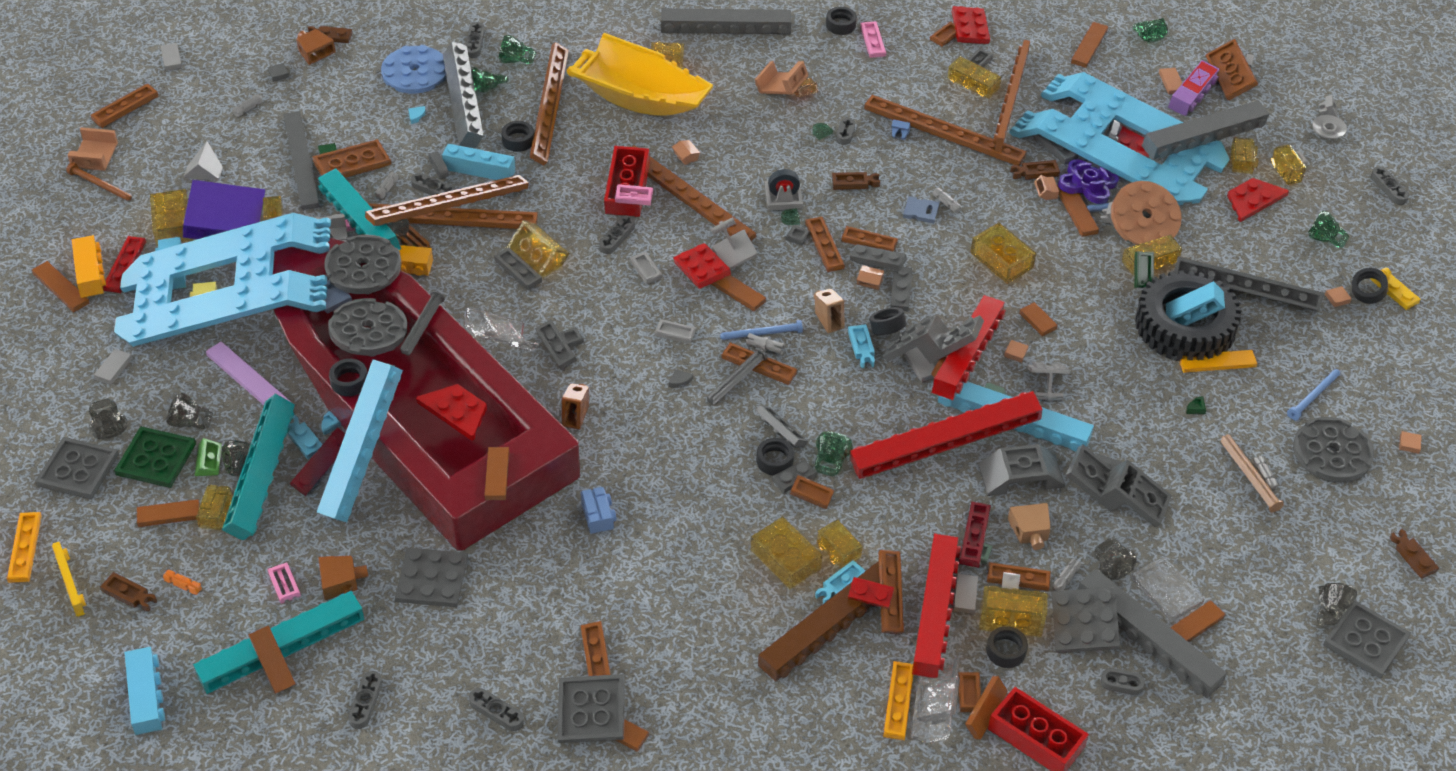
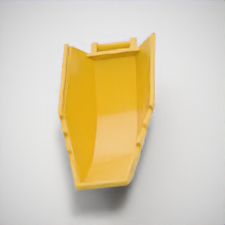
(639, 78)

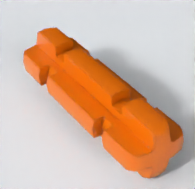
(182, 582)

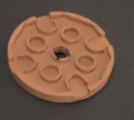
(1147, 197)

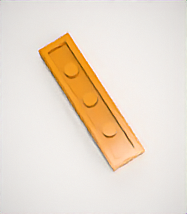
(1224, 361)
(24, 547)
(898, 701)

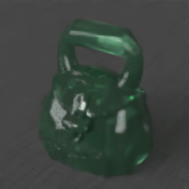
(1151, 30)
(513, 51)
(485, 80)
(1326, 229)
(832, 449)

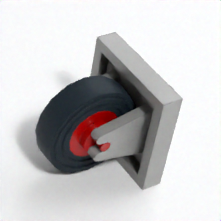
(783, 191)

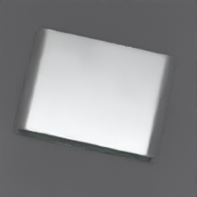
(1010, 580)

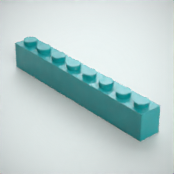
(353, 206)
(259, 467)
(290, 636)

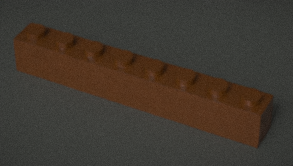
(814, 630)

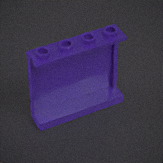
(220, 208)

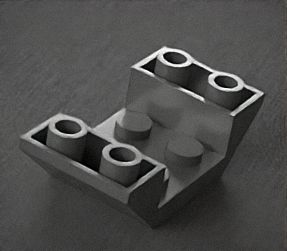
(1018, 466)

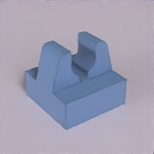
(900, 126)

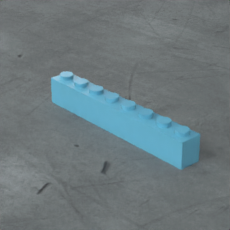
(1052, 426)
(359, 441)

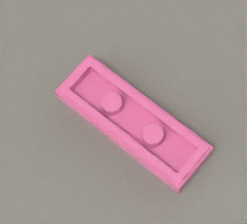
(873, 39)

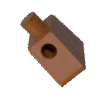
(314, 45)
(575, 397)
(339, 575)

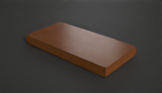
(1234, 71)
(353, 159)

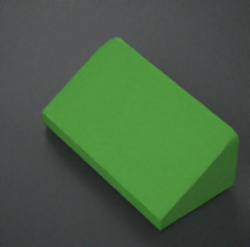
(208, 458)

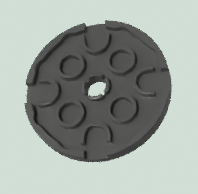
(344, 266)
(349, 330)
(1313, 451)

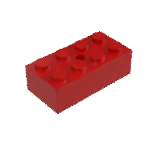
(630, 168)
(1037, 731)

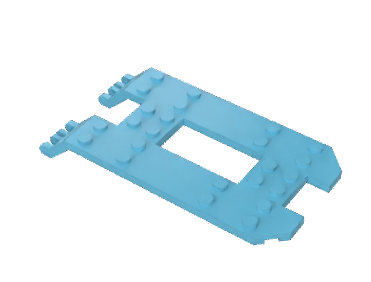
(1085, 136)
(254, 287)

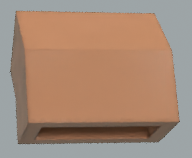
(686, 151)
(1046, 187)
(870, 277)

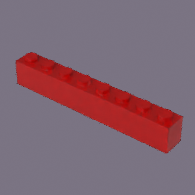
(959, 364)
(935, 606)

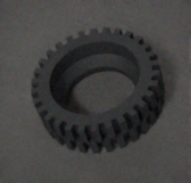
(1180, 339)

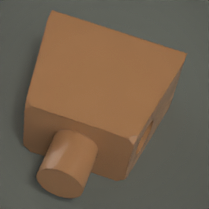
(829, 304)
(1031, 524)

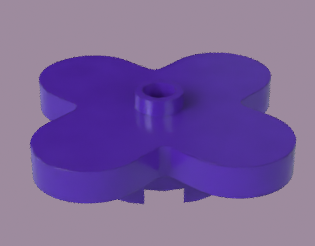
(1088, 180)

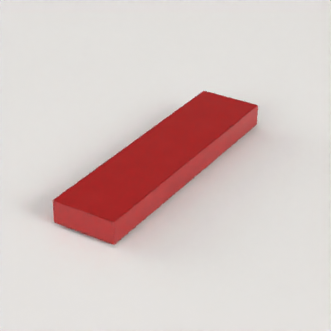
(129, 253)

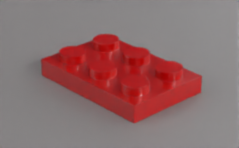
(970, 25)
(702, 266)

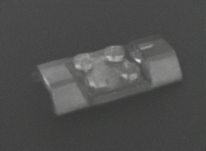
(497, 328)
(936, 705)

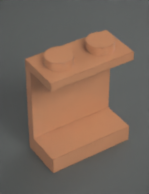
(775, 82)
(95, 149)

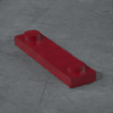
(319, 463)
(974, 534)

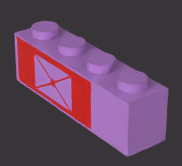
(1193, 88)

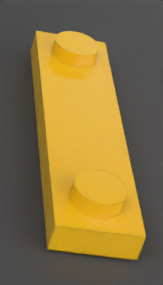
(62, 556)

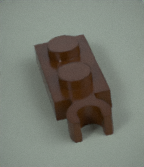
(339, 35)
(1033, 170)
(854, 180)
(1414, 554)
(127, 591)

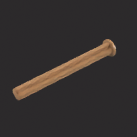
(1252, 474)

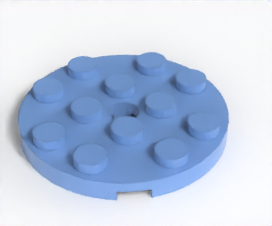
(398, 70)

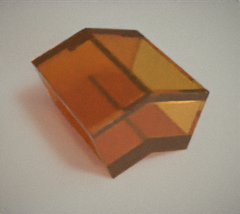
(806, 88)

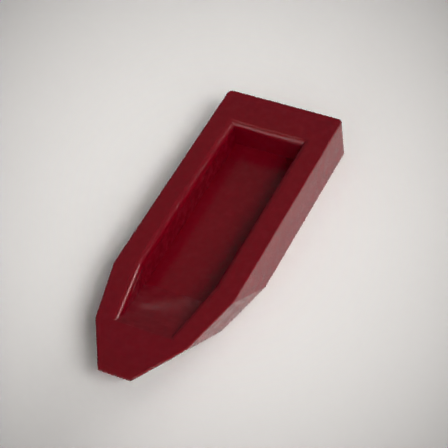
(415, 448)

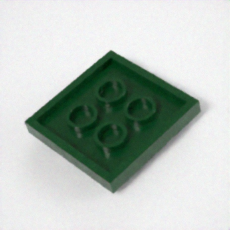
(155, 457)

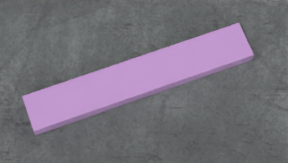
(242, 372)

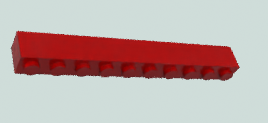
(945, 434)

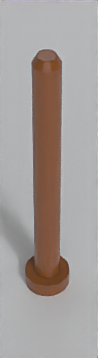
(73, 168)

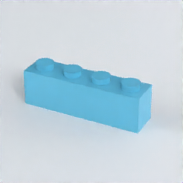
(478, 162)
(143, 690)

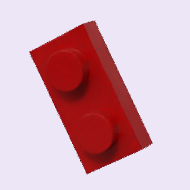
(871, 592)

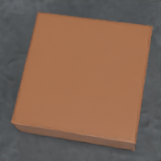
(1338, 296)
(1016, 351)
(1410, 442)

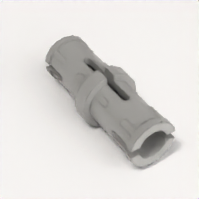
(765, 344)

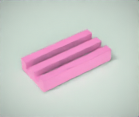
(633, 197)
(289, 595)

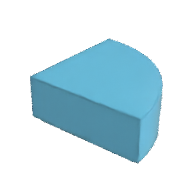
(416, 114)
(329, 423)

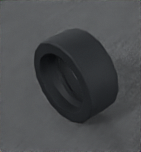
(841, 28)
(517, 145)
(1366, 273)
(887, 321)
(347, 366)
(774, 444)
(1005, 660)

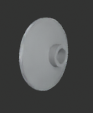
(1329, 127)

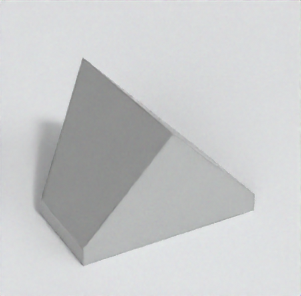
(204, 165)

